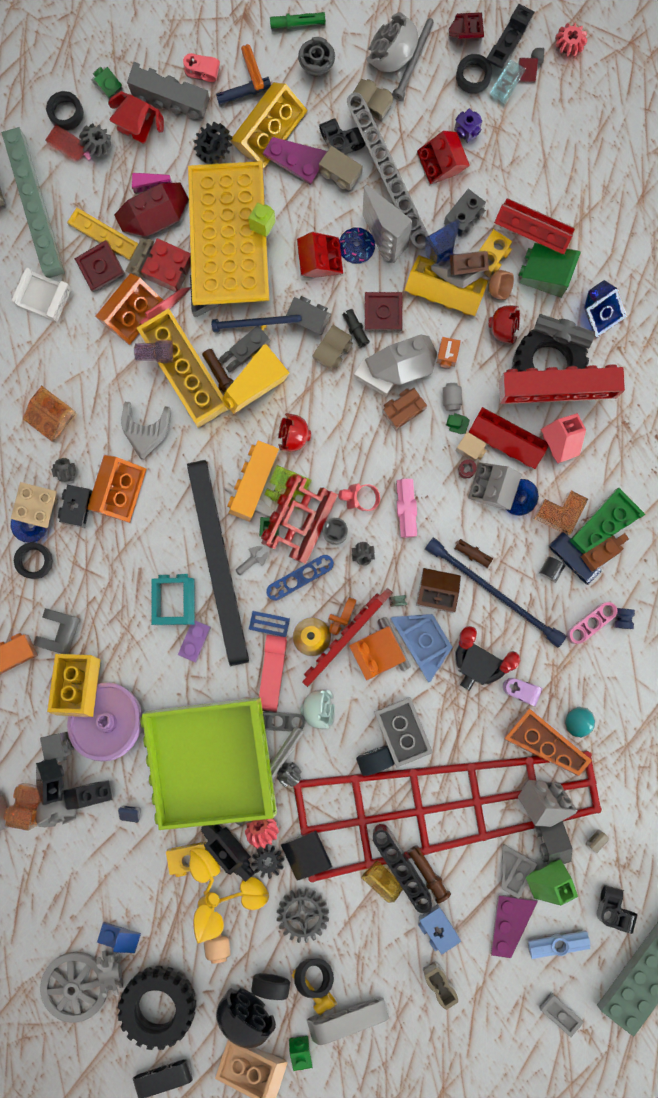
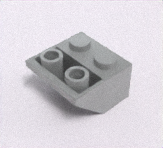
(495, 485)
(546, 802)

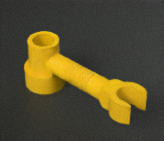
(322, 1004)

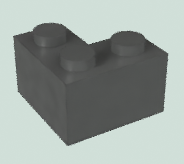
(555, 843)

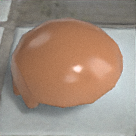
(501, 284)

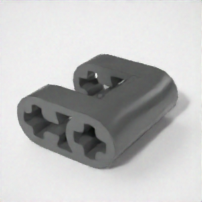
(65, 632)

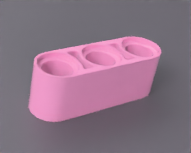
(598, 616)

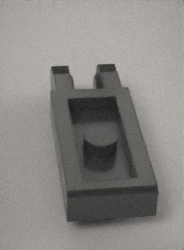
(245, 348)

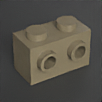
(340, 168)

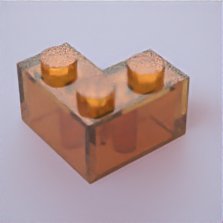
(562, 517)
(23, 812)

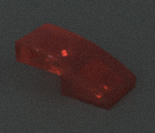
(65, 142)

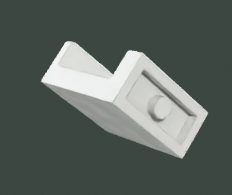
(41, 295)

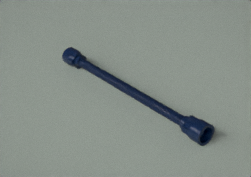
(554, 636)

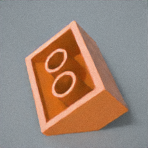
(128, 307)
(116, 488)

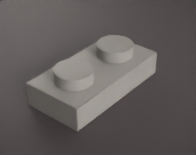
(561, 1015)

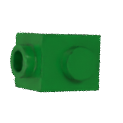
(106, 81)
(300, 1053)

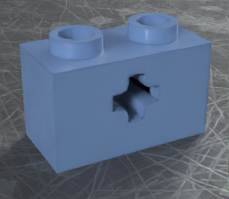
(437, 918)

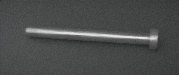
(399, 93)

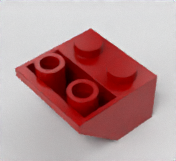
(443, 157)
(319, 255)

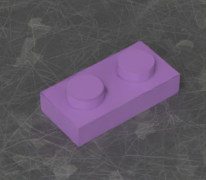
(194, 641)

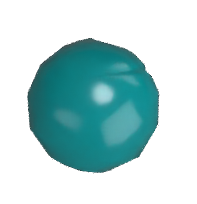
(580, 722)

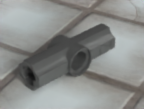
(564, 331)

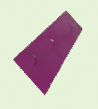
(294, 157)

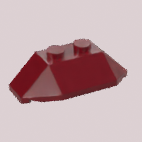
(153, 210)

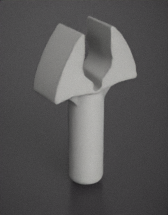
(250, 561)

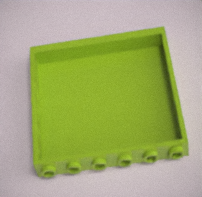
(209, 764)

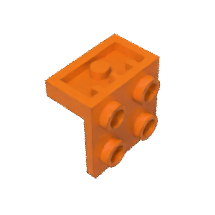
(377, 653)

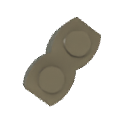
(377, 99)
(333, 347)
(443, 988)

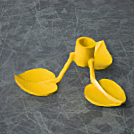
(206, 922)

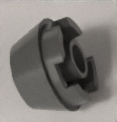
(316, 56)

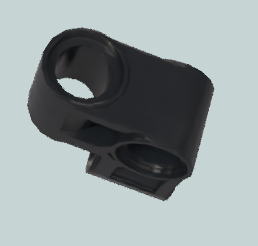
(350, 140)
(621, 919)

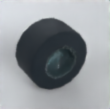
(375, 761)

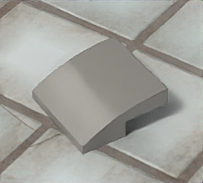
(443, 270)

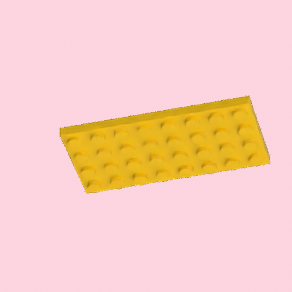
(225, 254)

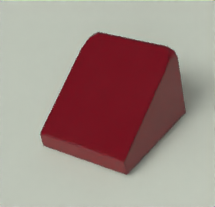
(531, 69)

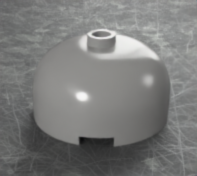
(399, 46)

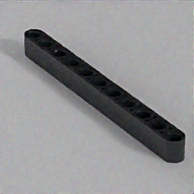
(218, 563)

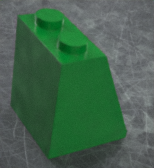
(548, 269)

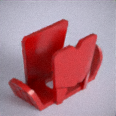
(131, 116)

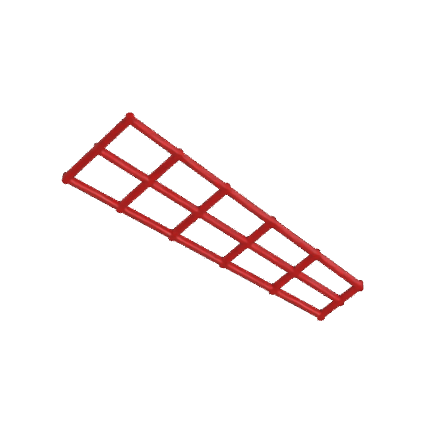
(420, 811)

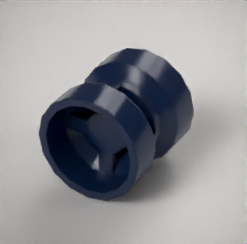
(624, 618)

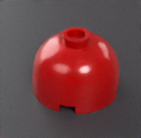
(505, 323)
(293, 433)

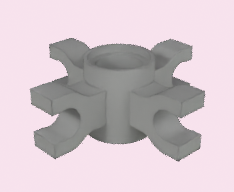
(109, 973)

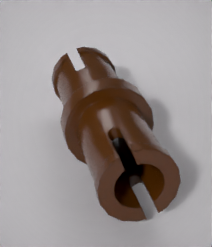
(473, 553)

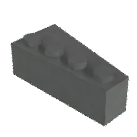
(167, 92)

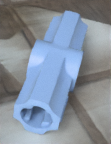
(546, 946)

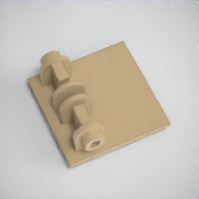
(34, 505)

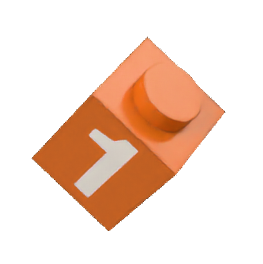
(448, 352)

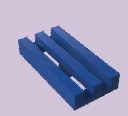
(253, 620)

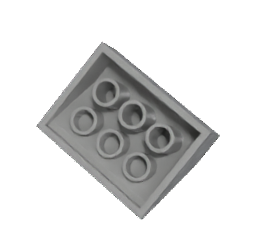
(387, 224)

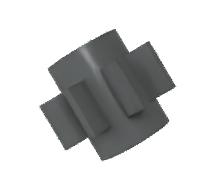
(63, 469)
(363, 553)
(289, 774)

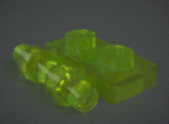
(279, 479)

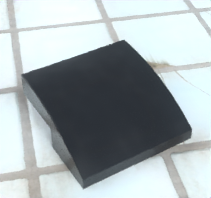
(306, 855)

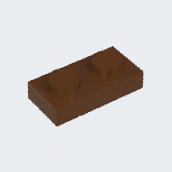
(469, 262)

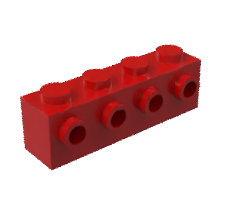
(508, 438)

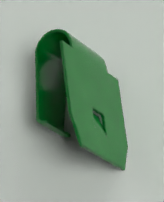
(457, 423)

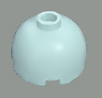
(318, 709)

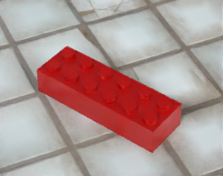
(561, 385)

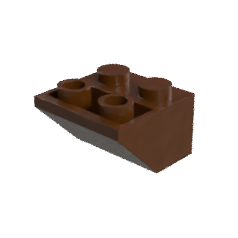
(439, 590)

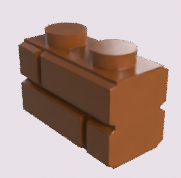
(404, 408)

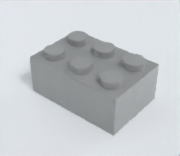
(403, 732)

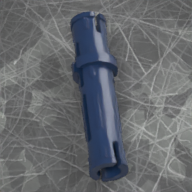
(241, 91)

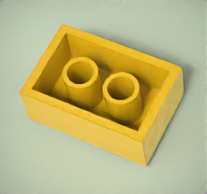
(73, 685)

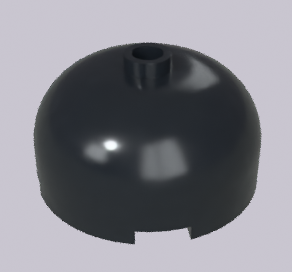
(244, 1019)

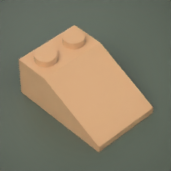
(251, 1071)

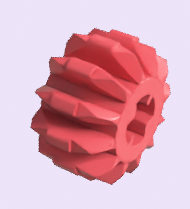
(571, 39)
(261, 832)

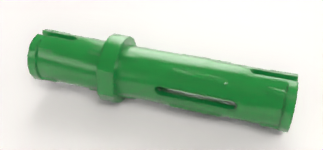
(297, 20)

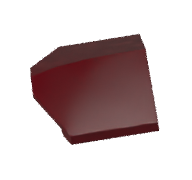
(467, 26)

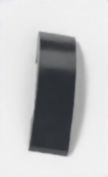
(510, 37)

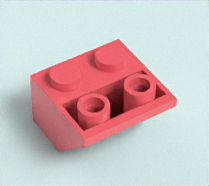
(565, 437)

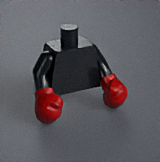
(478, 663)

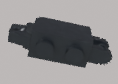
(227, 851)

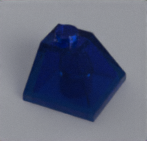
(442, 242)
(603, 307)

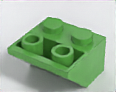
(552, 884)

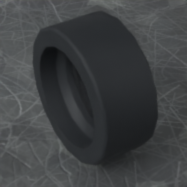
(470, 87)
(60, 97)
(19, 556)
(327, 983)
(270, 986)

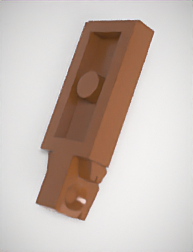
(604, 552)

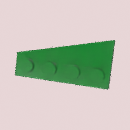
(611, 517)

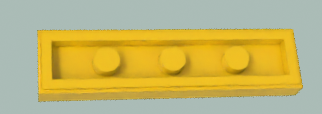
(100, 232)

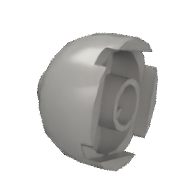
(54, 813)

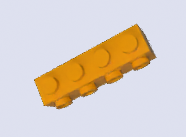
(253, 480)

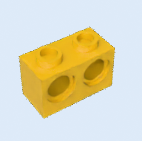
(494, 254)

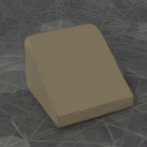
(597, 841)

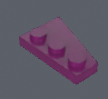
(509, 924)

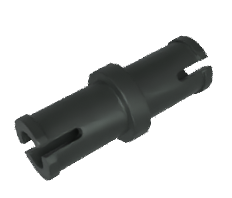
(355, 328)

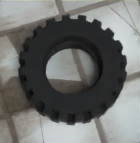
(523, 357)
(145, 1031)

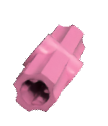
(406, 508)

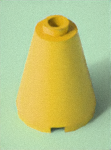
(318, 644)

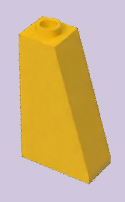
(255, 380)

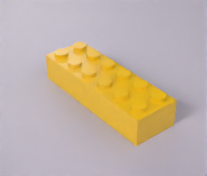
(186, 371)

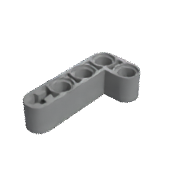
(347, 1022)

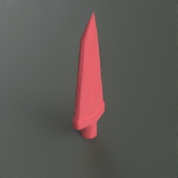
(165, 304)

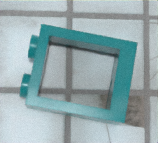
(188, 600)

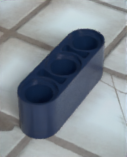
(572, 558)

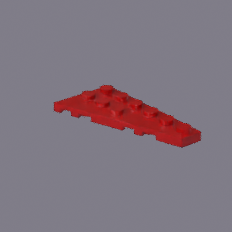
(348, 633)

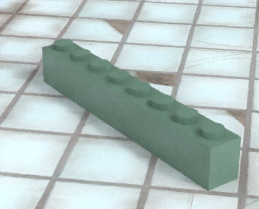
(33, 202)

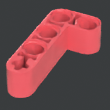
(272, 672)

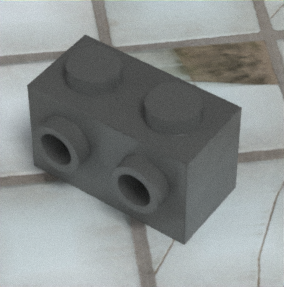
(466, 210)
(312, 316)
(56, 746)

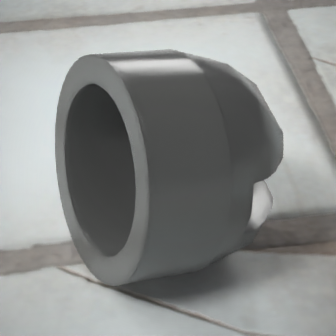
(539, 54)

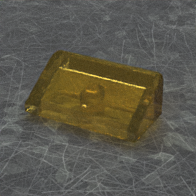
(382, 882)

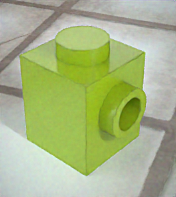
(262, 219)

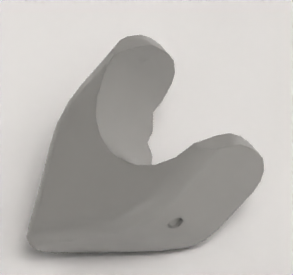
(141, 437)

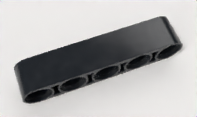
(403, 877)

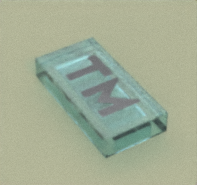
(507, 81)

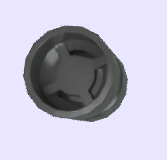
(335, 531)

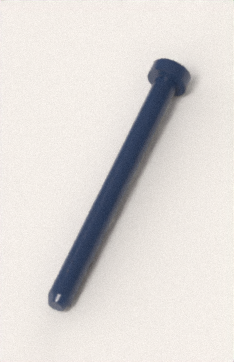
(216, 325)

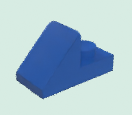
(119, 938)

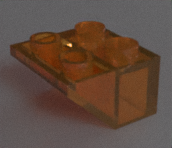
(48, 413)

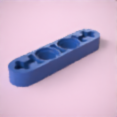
(301, 580)

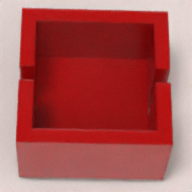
(166, 265)

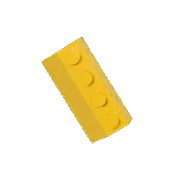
(272, 117)
(427, 284)

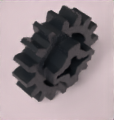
(212, 143)

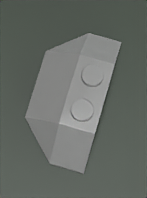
(404, 360)

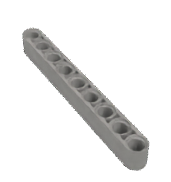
(384, 163)

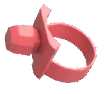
(350, 496)

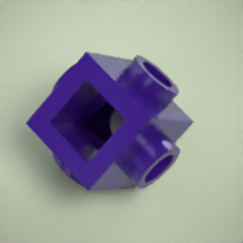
(468, 125)

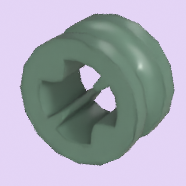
(398, 600)

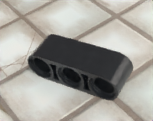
(162, 1079)

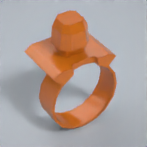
(335, 626)

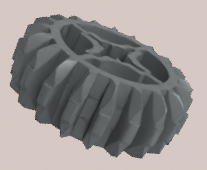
(305, 932)

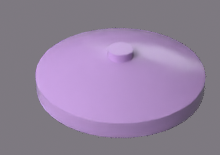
(112, 727)

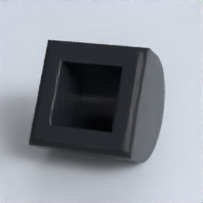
(552, 569)

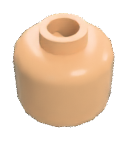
(217, 949)

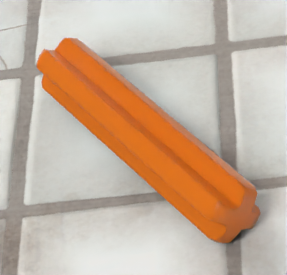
(252, 67)

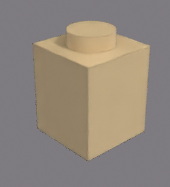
(471, 447)

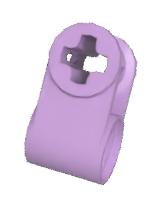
(525, 691)

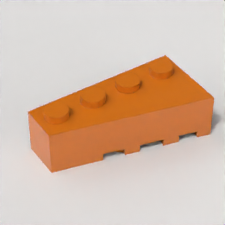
(545, 742)

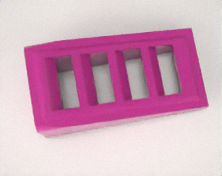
(143, 181)

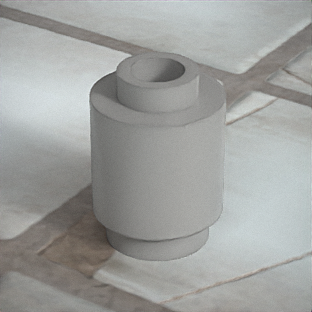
(452, 397)

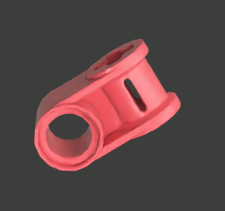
(202, 67)

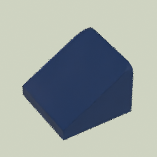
(129, 813)

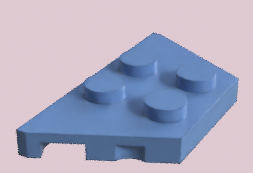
(424, 640)

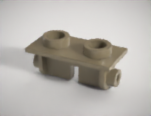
(139, 257)

